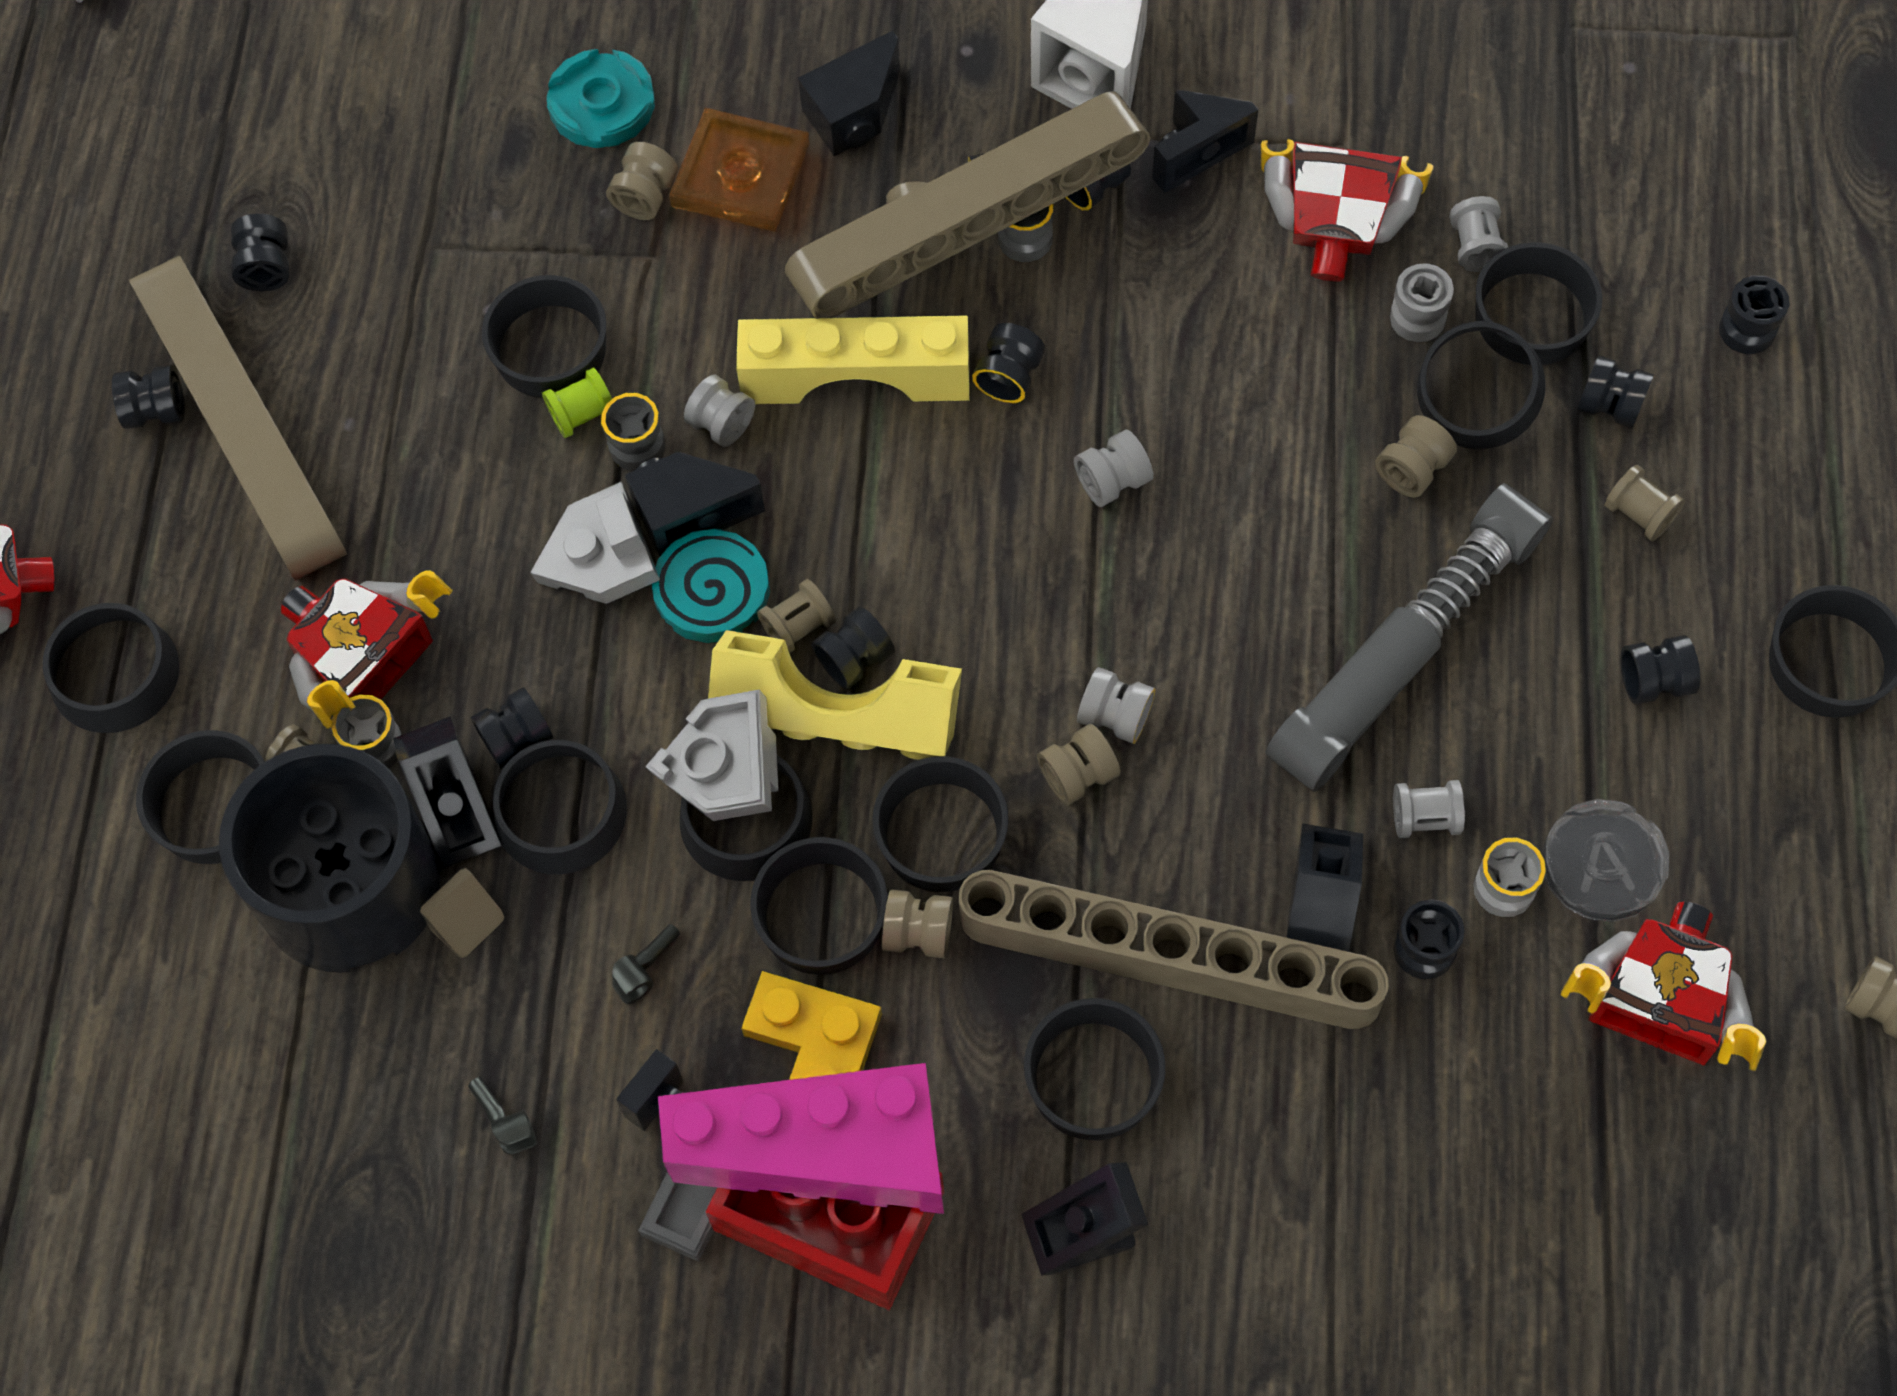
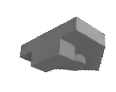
(598, 549)
(723, 757)

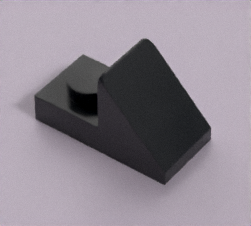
(1206, 134)
(1086, 1220)

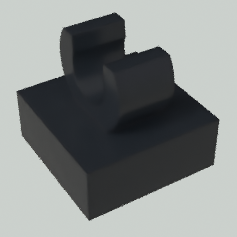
(640, 1097)

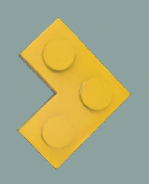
(822, 1026)

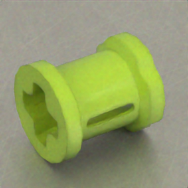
(577, 402)

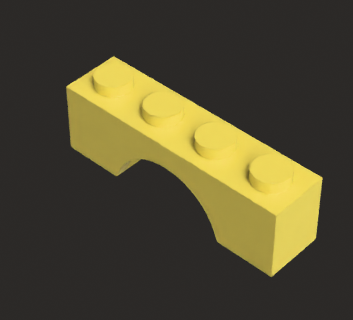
(792, 356)
(906, 713)

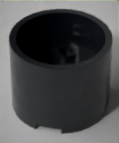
(298, 831)

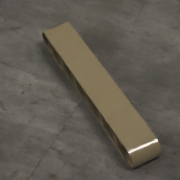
(966, 205)
(238, 418)
(1194, 971)

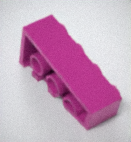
(812, 1137)

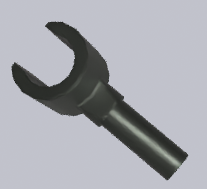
(629, 972)
(511, 1131)

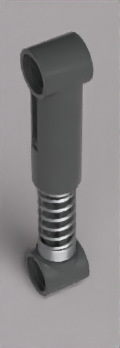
(1320, 736)

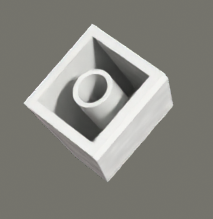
(1087, 48)

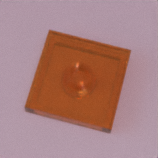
(739, 169)

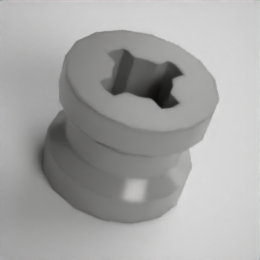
(719, 410)

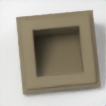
(462, 913)

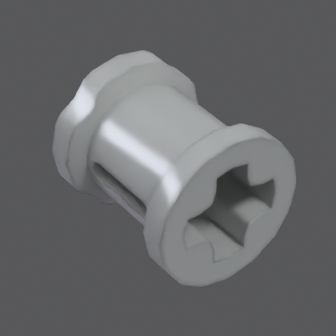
(1477, 231)
(1428, 809)

